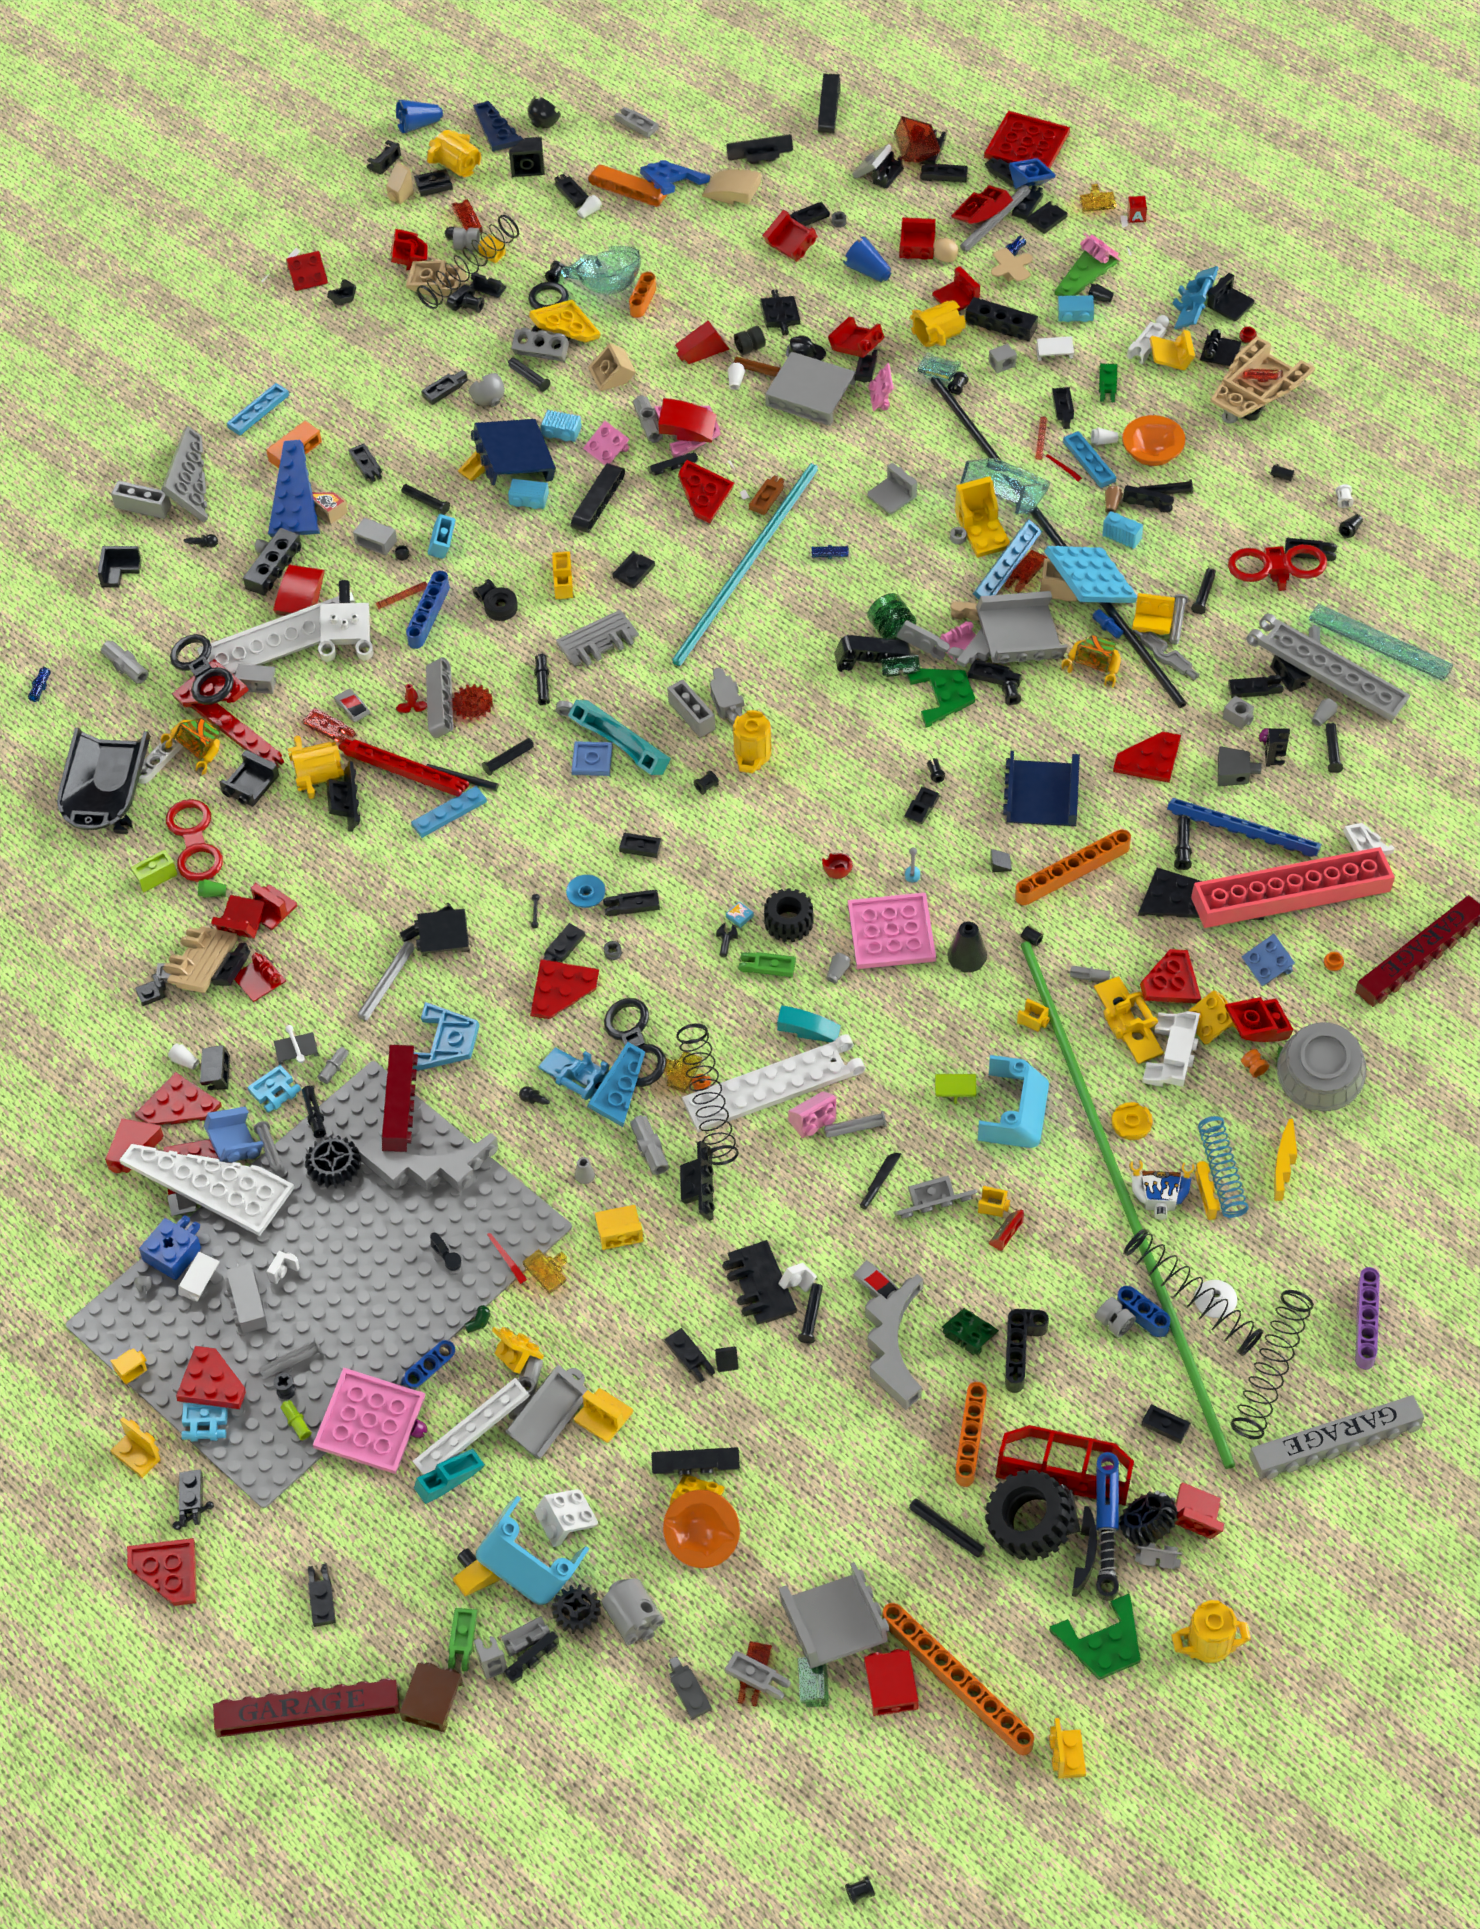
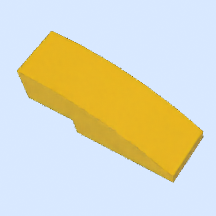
(562, 575)
(474, 1578)

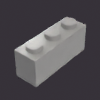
(140, 499)
(691, 708)
(245, 1298)

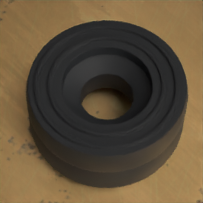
(500, 595)

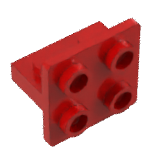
(277, 904)

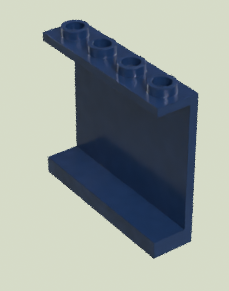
(512, 448)
(1041, 792)

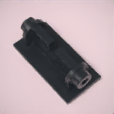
(488, 286)

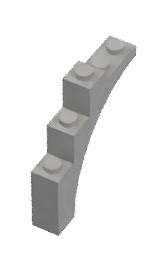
(428, 1171)
(889, 1368)

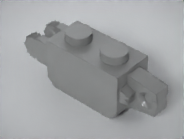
(725, 695)

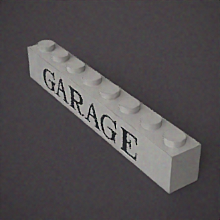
(1336, 1437)

